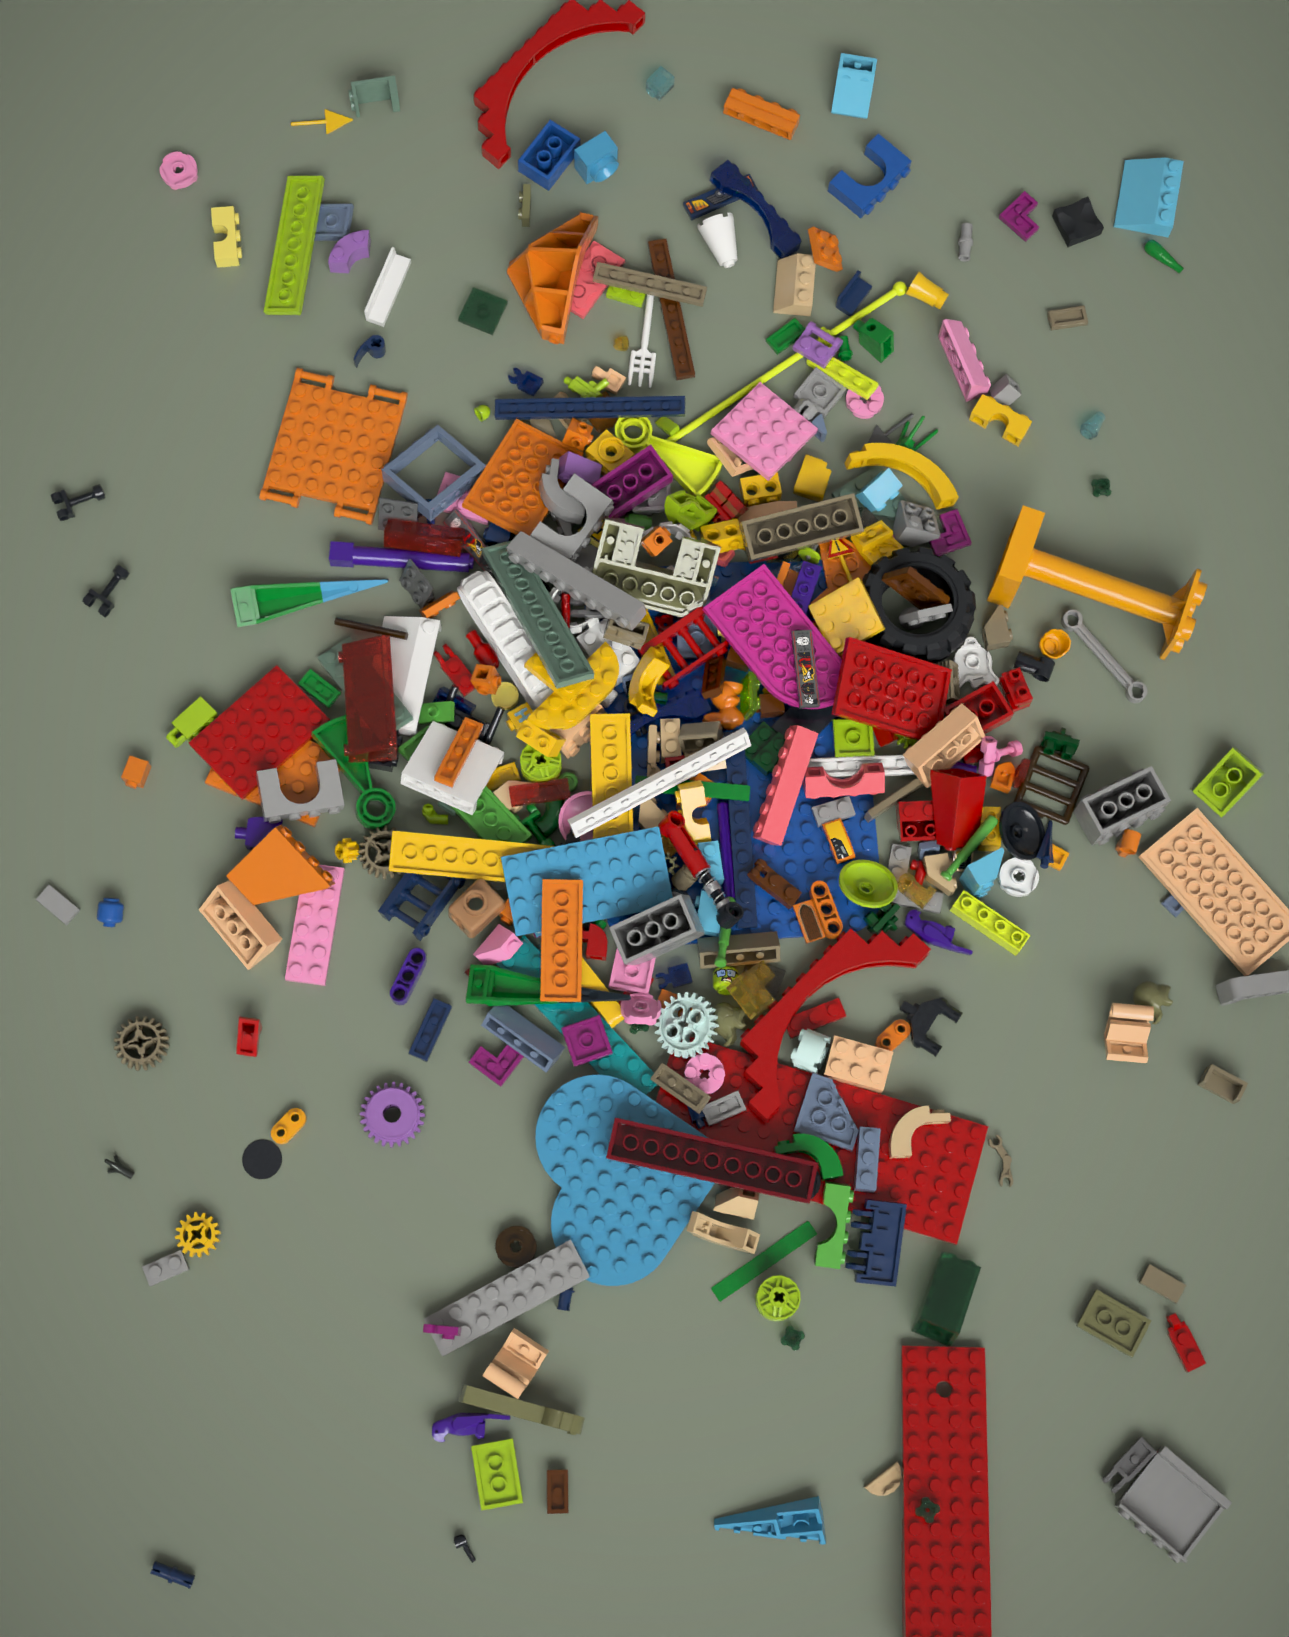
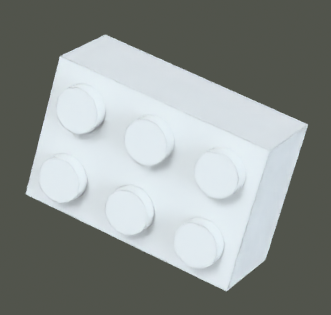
(593, 638)

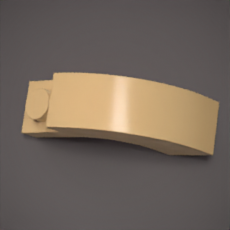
(902, 1133)
(722, 1233)

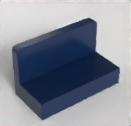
(853, 295)

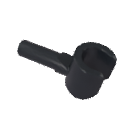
(461, 1541)

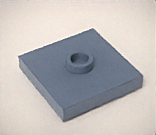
(333, 222)

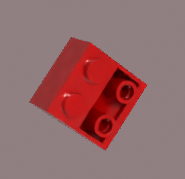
(915, 821)

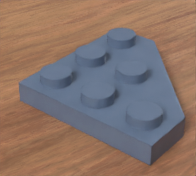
(826, 1114)

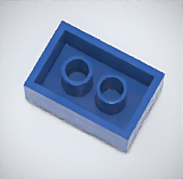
(548, 155)

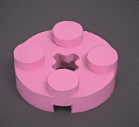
(182, 179)
(867, 409)
(648, 1015)
(705, 1062)

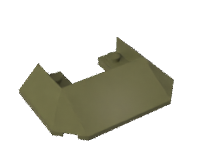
(659, 588)

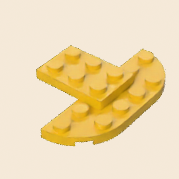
(574, 702)

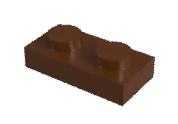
(557, 1491)

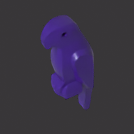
(933, 932)
(463, 1425)

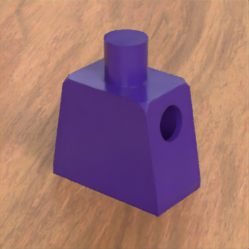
(255, 831)

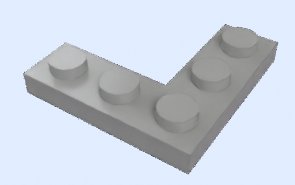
(898, 865)

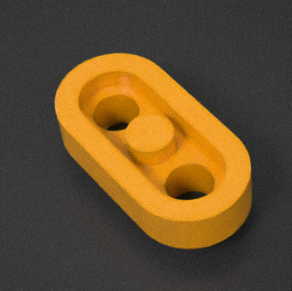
(290, 1127)

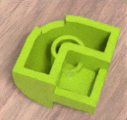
(688, 510)

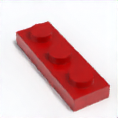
(816, 1017)

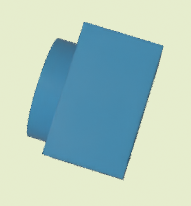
(596, 158)

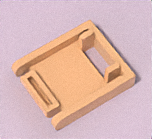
(728, 458)

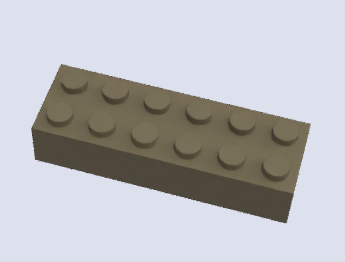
(801, 527)

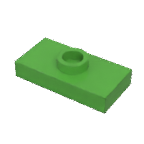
(437, 712)

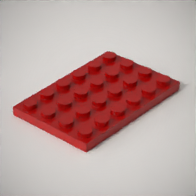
(890, 689)
(258, 731)

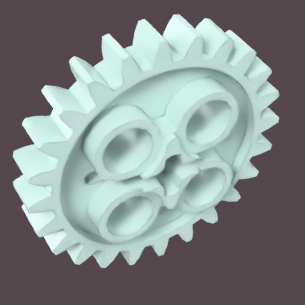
(702, 1029)

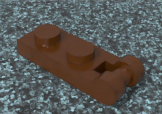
(774, 884)

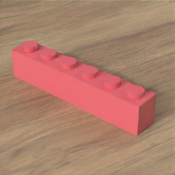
(785, 785)

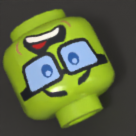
(723, 978)

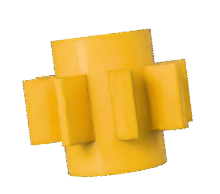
(347, 850)

